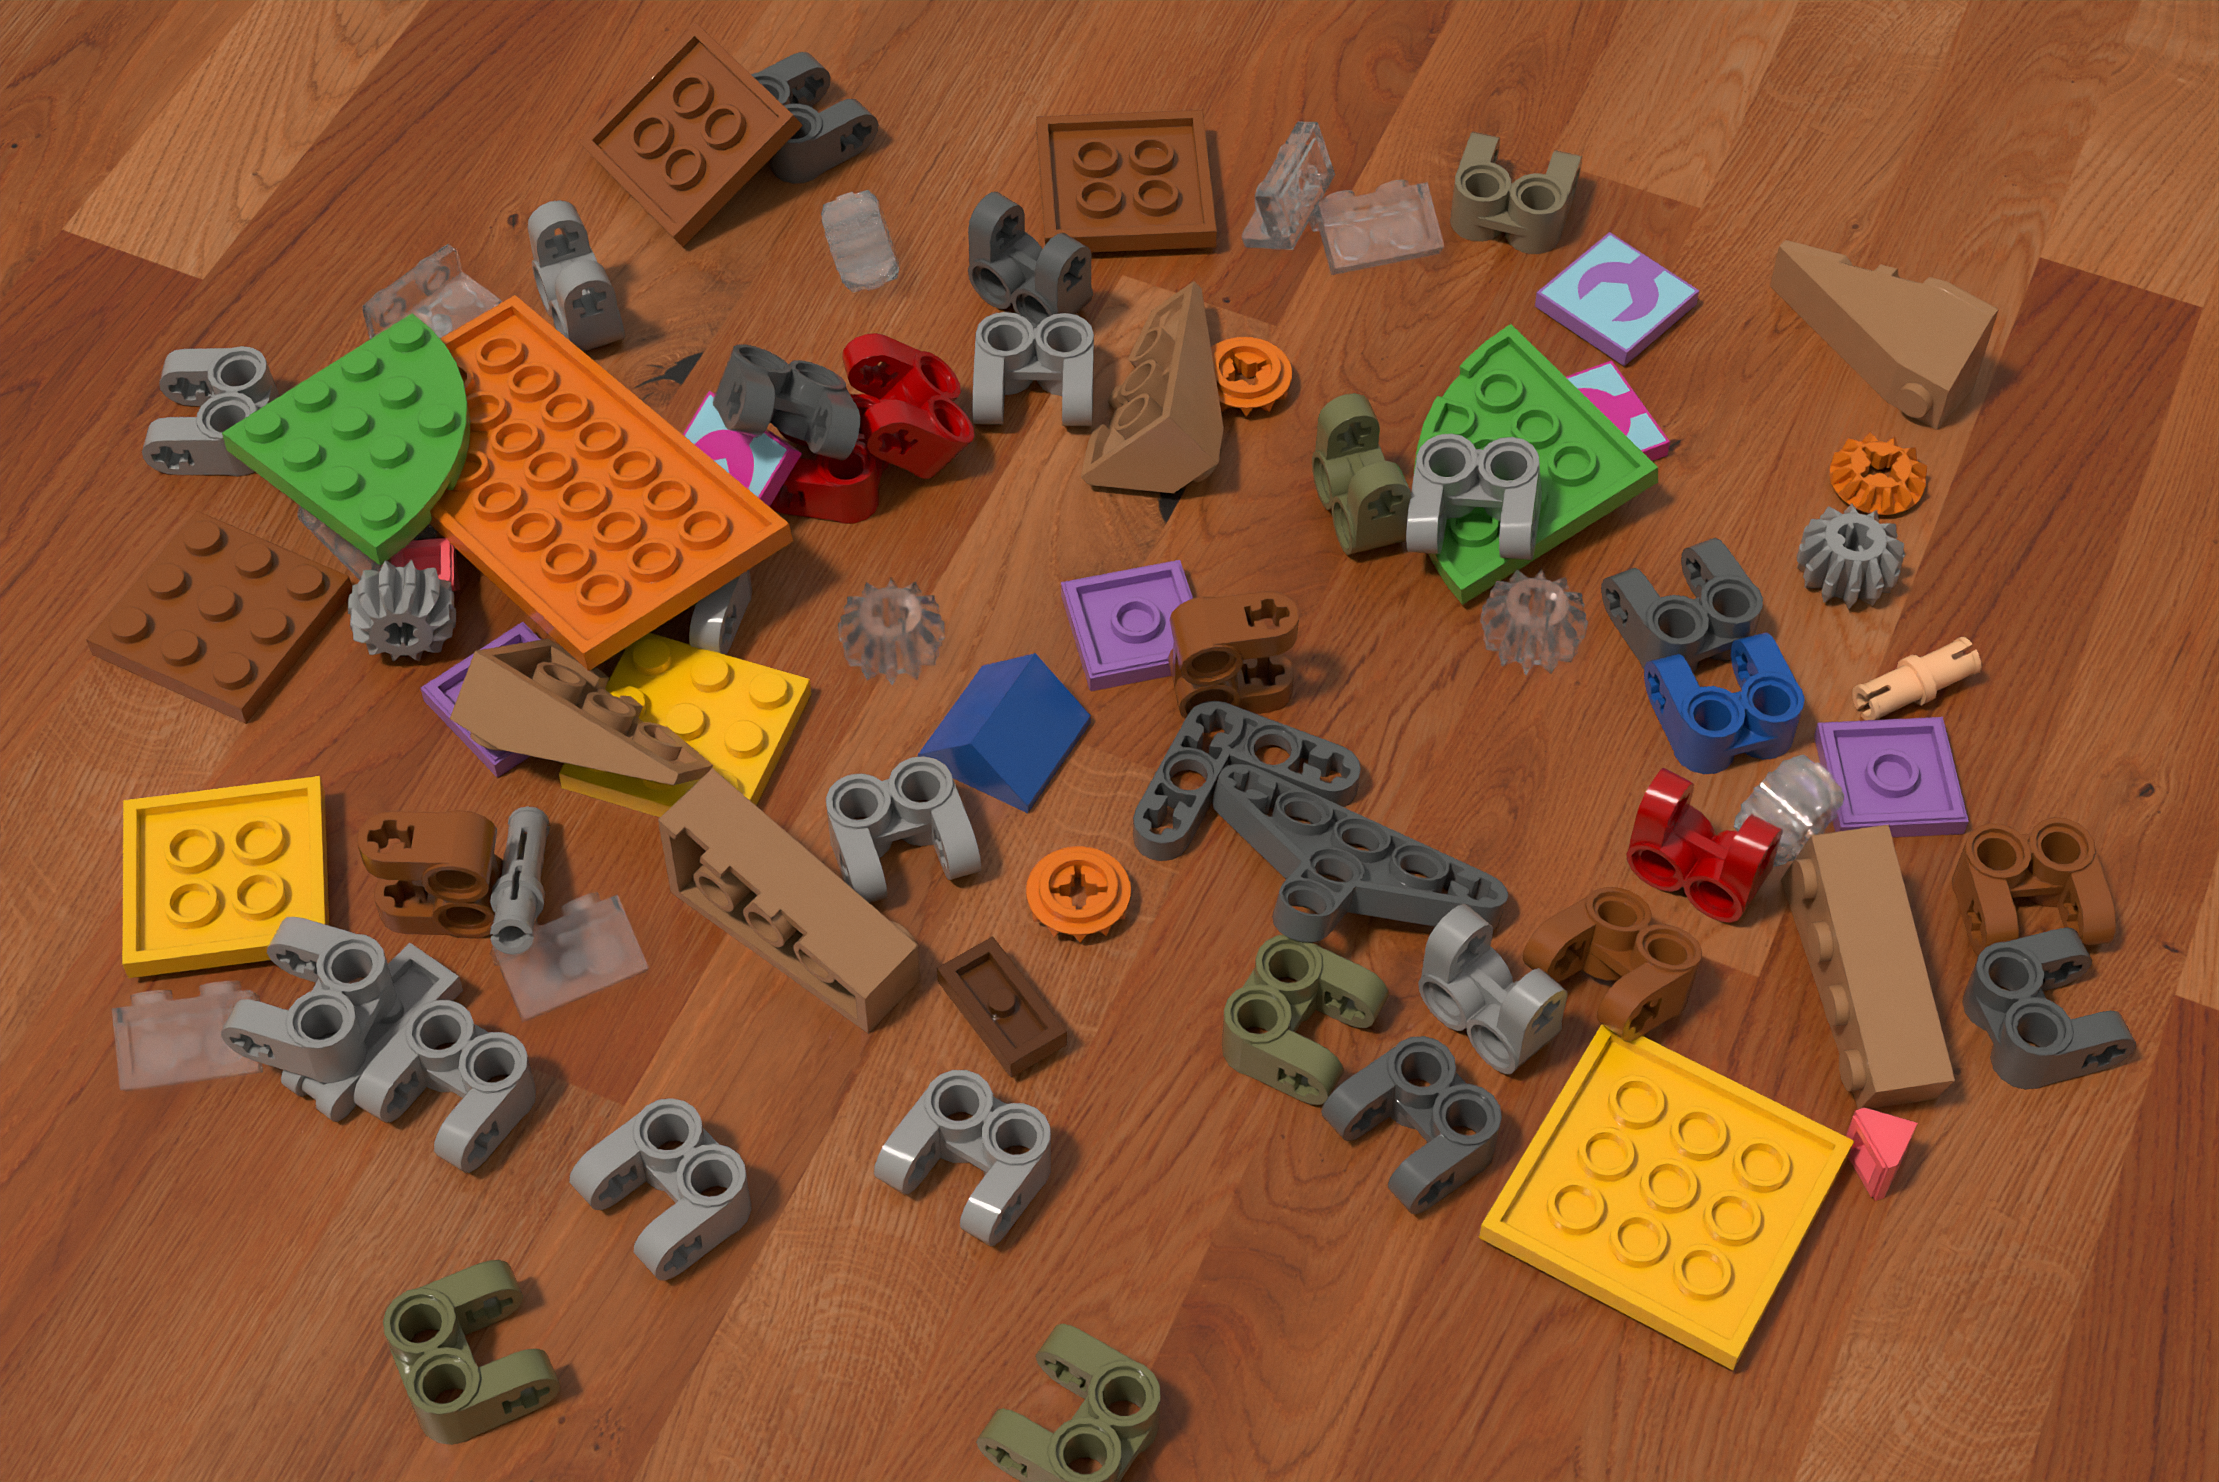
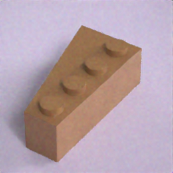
(785, 903)
(1868, 967)

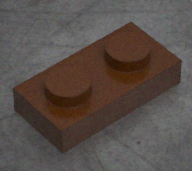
(1002, 1006)

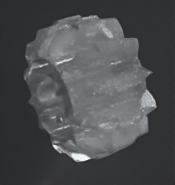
(860, 241)
(1534, 621)
(891, 631)
(1798, 800)

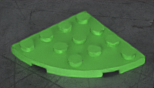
(366, 438)
(1583, 456)

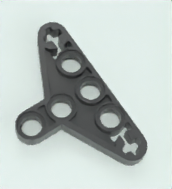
(1372, 879)

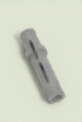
(518, 893)

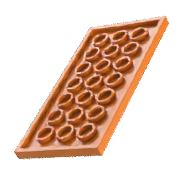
(586, 493)

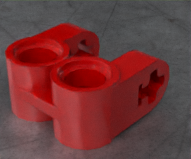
(917, 419)
(831, 487)
(1679, 848)

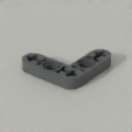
(1241, 738)

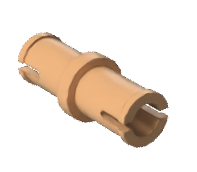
(1916, 679)

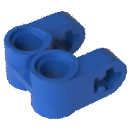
(1712, 723)

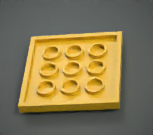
(1667, 1193)

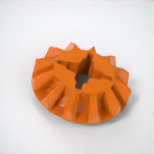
(1251, 358)
(1877, 491)
(1104, 883)

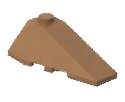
(1900, 335)
(1166, 410)
(552, 708)

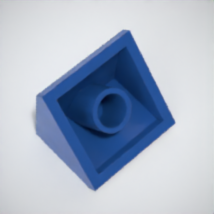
(1009, 731)

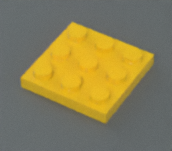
(716, 703)
(220, 873)

